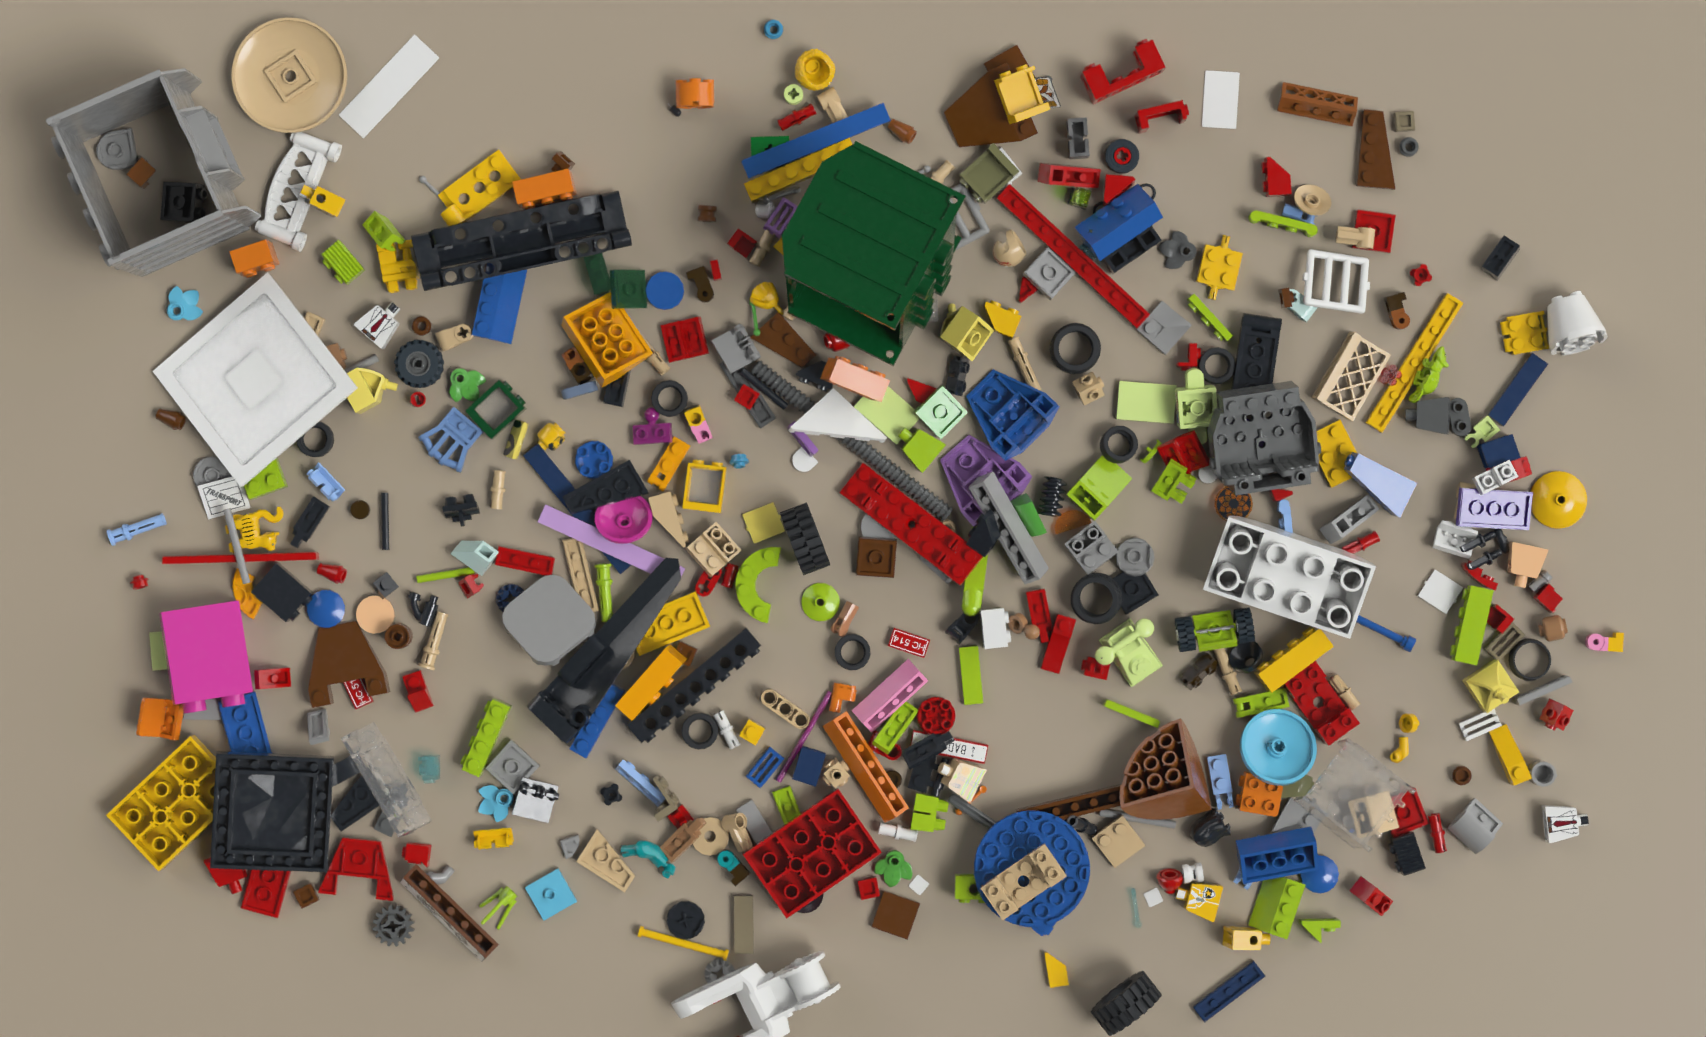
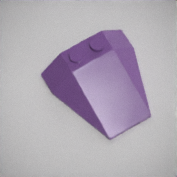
(973, 459)

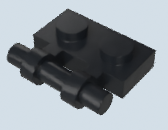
(921, 777)

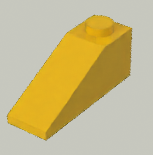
(1509, 755)

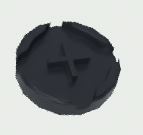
(685, 920)

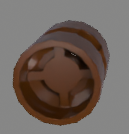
(398, 636)

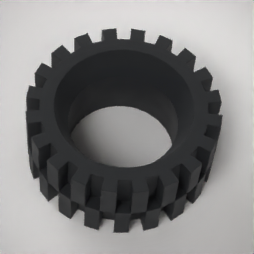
(805, 538)
(1126, 1003)

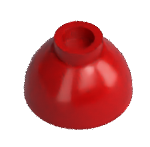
(1170, 880)

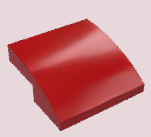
(684, 339)
(1186, 451)

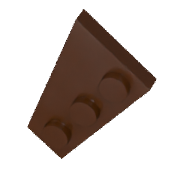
(784, 340)

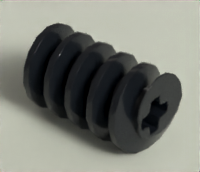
(1052, 496)

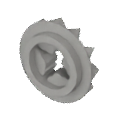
(714, 966)

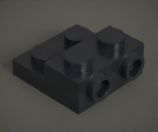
(182, 202)

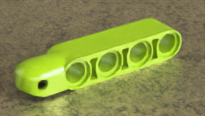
(974, 589)

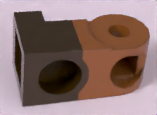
(1396, 311)
(577, 366)

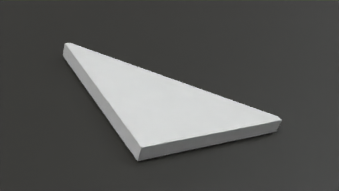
(837, 418)

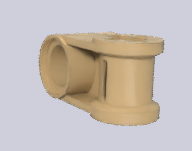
(451, 337)

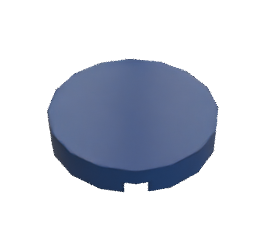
(665, 290)

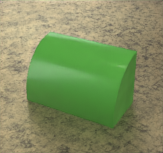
(1028, 515)

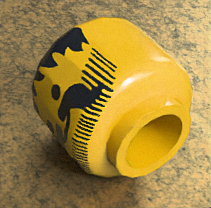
(551, 436)

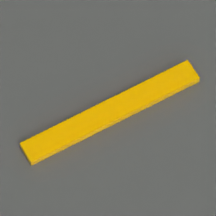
(1413, 362)

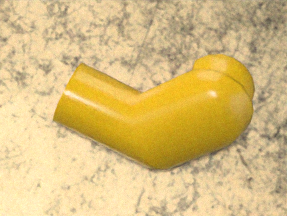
(1401, 752)

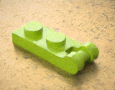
(1261, 702)

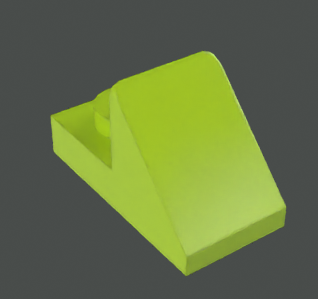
(1314, 926)

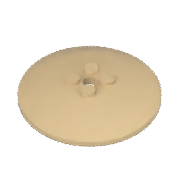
(262, 68)

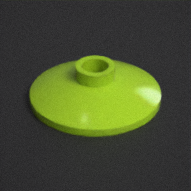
(824, 592)

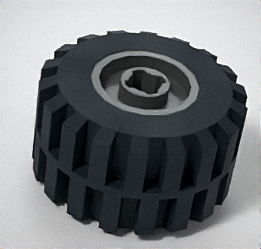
(419, 364)

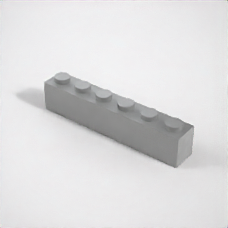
(1013, 533)

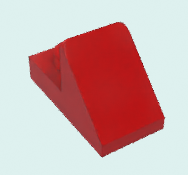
(272, 678)
(417, 691)

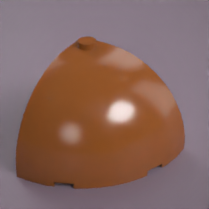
(1165, 777)

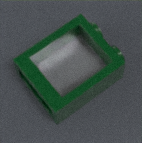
(497, 407)

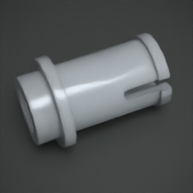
(1543, 578)

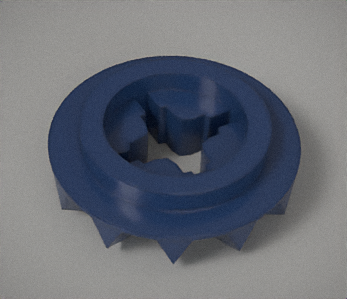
(504, 593)

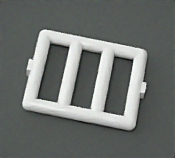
(1347, 260)

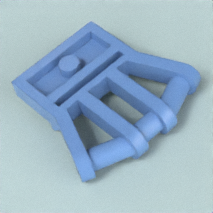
(461, 430)

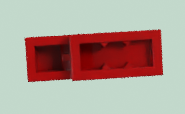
(1058, 643)

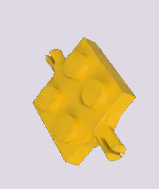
(1219, 267)

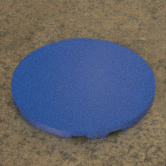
(1018, 836)

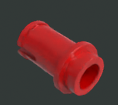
(729, 576)

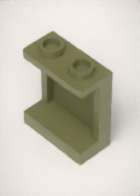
(988, 174)

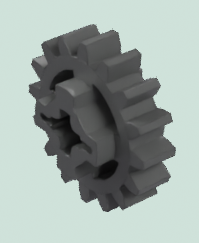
(395, 934)

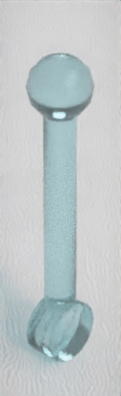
(1138, 923)

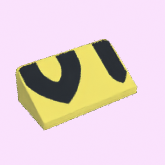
(516, 439)

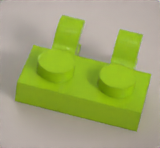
(1170, 478)

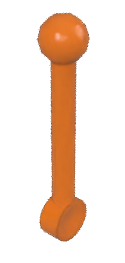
(982, 789)

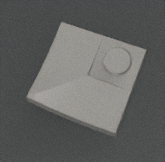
(1164, 327)
(1294, 817)

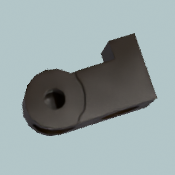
(705, 292)

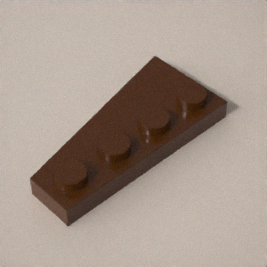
(1374, 153)

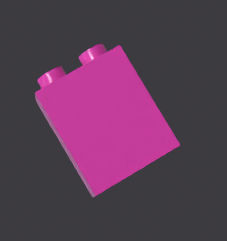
(206, 655)

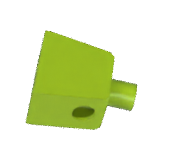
(920, 447)

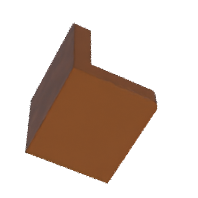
(141, 173)

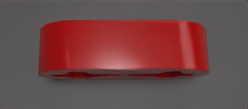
(713, 581)

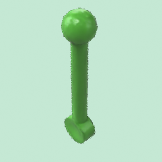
(756, 332)

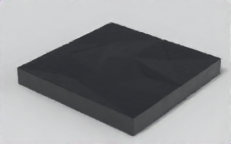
(271, 811)

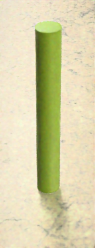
(445, 574)

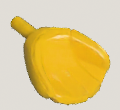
(765, 296)

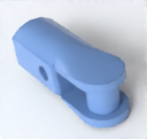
(1295, 213)

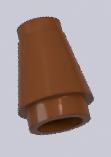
(903, 131)

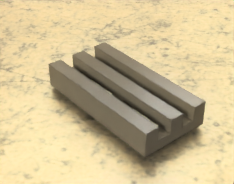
(1493, 652)

